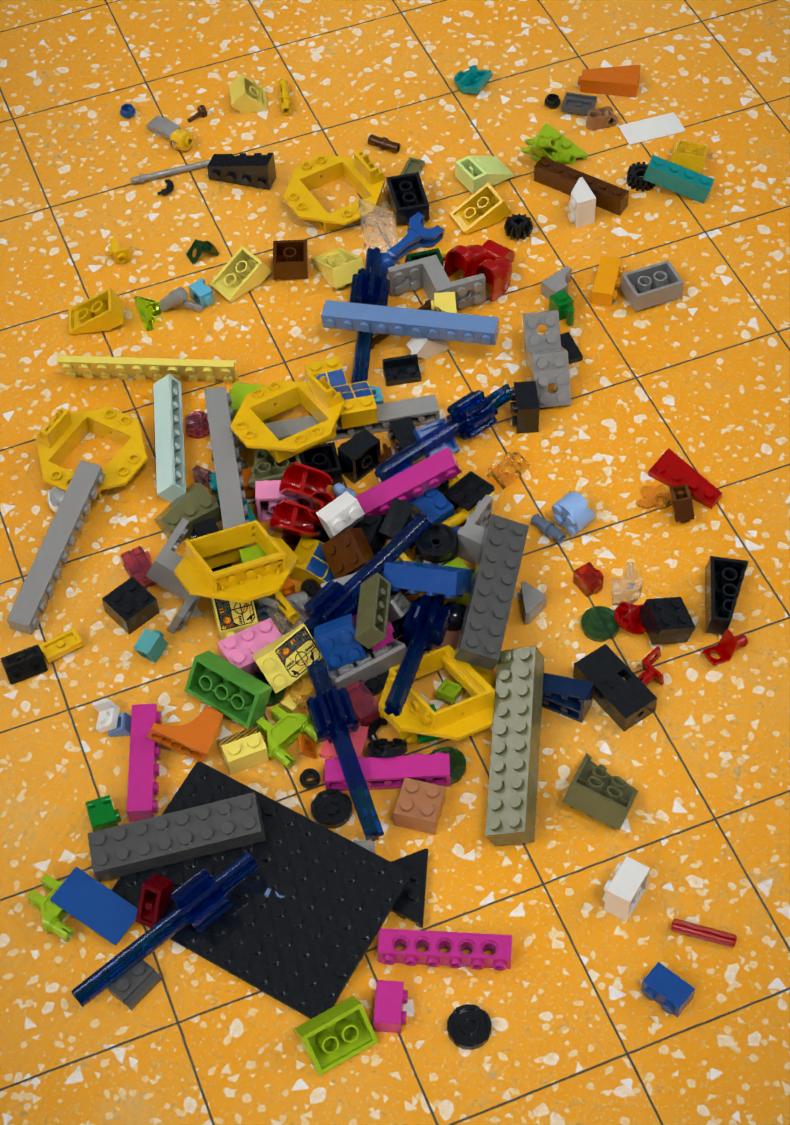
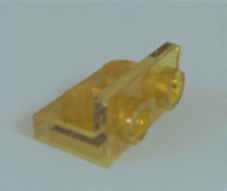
(509, 469)

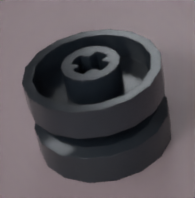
(436, 545)

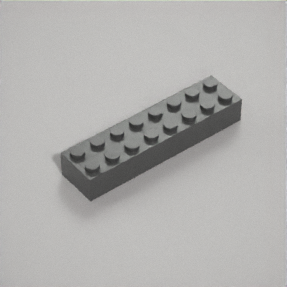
(491, 592)
(176, 837)

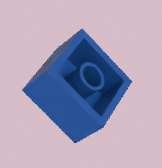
(338, 642)

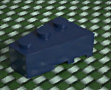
(567, 696)

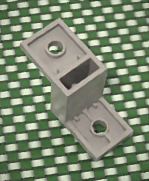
(431, 276)
(547, 358)
(472, 533)
(163, 574)

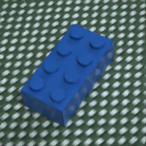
(428, 578)

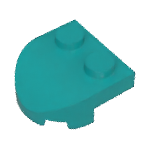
(472, 80)

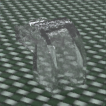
(628, 588)

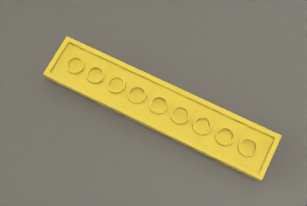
(147, 368)

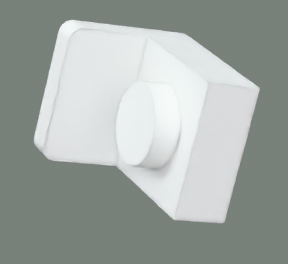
(107, 715)

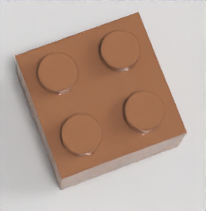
(419, 806)

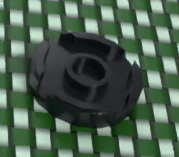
(385, 749)
(331, 808)
(469, 1027)

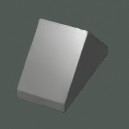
(532, 602)

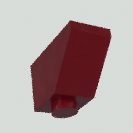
(154, 900)

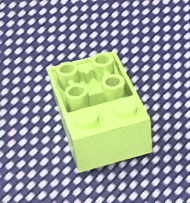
(479, 170)

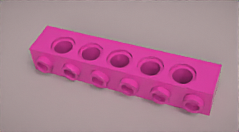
(436, 940)

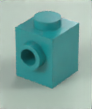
(151, 644)

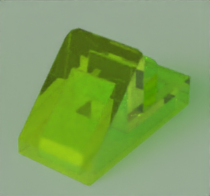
(147, 310)

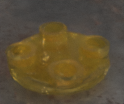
(302, 690)

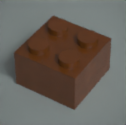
(290, 259)
(347, 552)

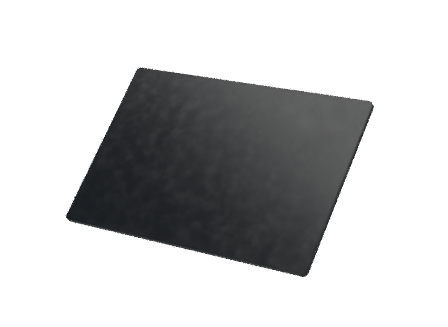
(293, 945)

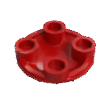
(628, 619)

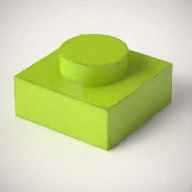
(449, 691)

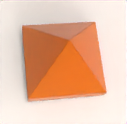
(306, 746)

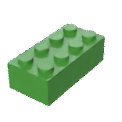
(228, 689)

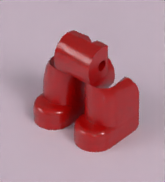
(489, 259)
(305, 483)

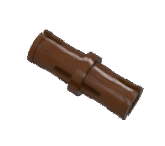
(384, 143)

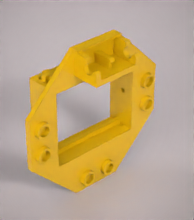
(326, 168)
(316, 396)
(69, 430)
(242, 581)
(455, 720)

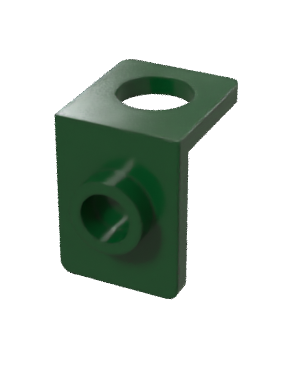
(201, 247)

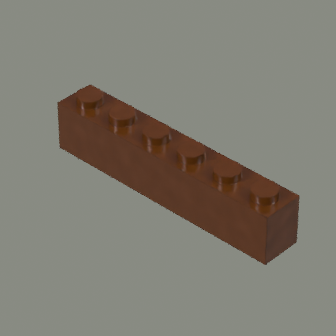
(565, 178)

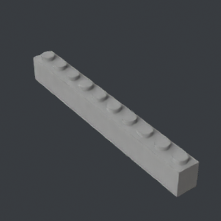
(421, 410)
(225, 456)
(56, 547)

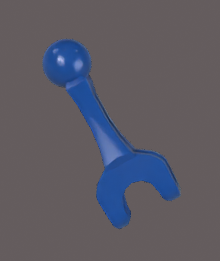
(415, 238)

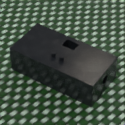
(616, 687)

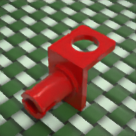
(725, 647)
(650, 672)

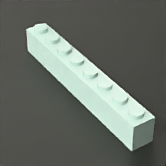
(169, 438)

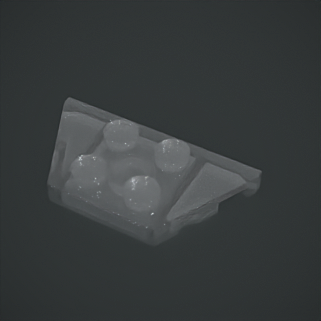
(377, 227)

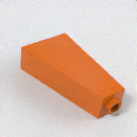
(611, 80)

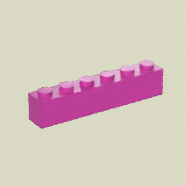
(410, 482)
(143, 764)
(390, 772)

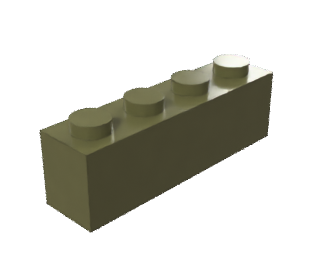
(373, 611)

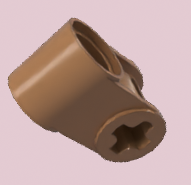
(599, 118)

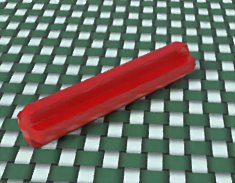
(704, 933)

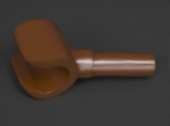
(201, 113)

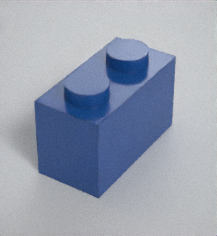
(667, 990)

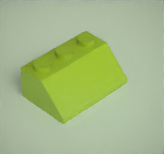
(336, 1035)

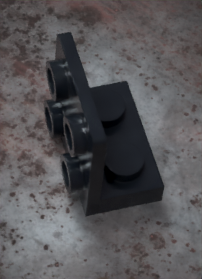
(468, 491)

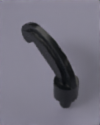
(169, 188)
(374, 726)

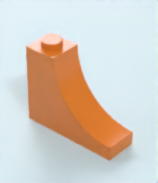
(191, 738)

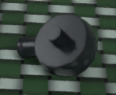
(310, 586)

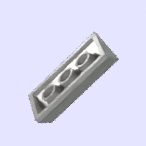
(369, 667)

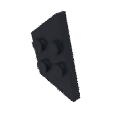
(412, 899)

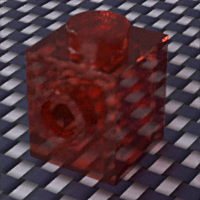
(588, 579)

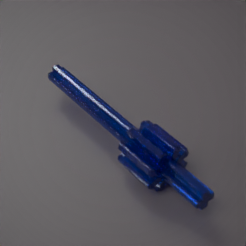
(367, 288)
(466, 416)
(339, 600)
(424, 626)
(334, 720)
(198, 902)

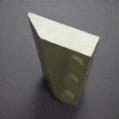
(267, 468)
(194, 506)
(600, 794)

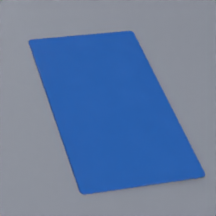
(95, 905)

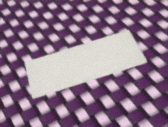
(651, 128)

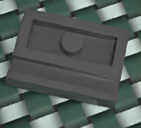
(578, 103)
(135, 984)

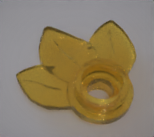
(654, 497)

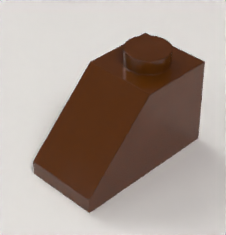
(682, 503)

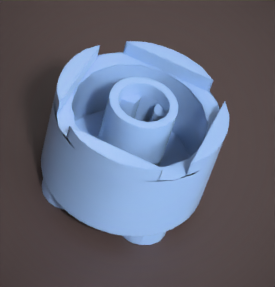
(573, 513)

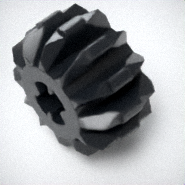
(518, 226)

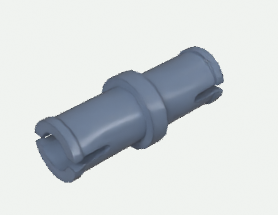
(548, 528)

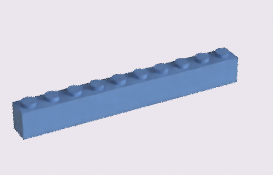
(410, 322)

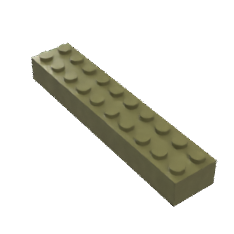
(515, 747)

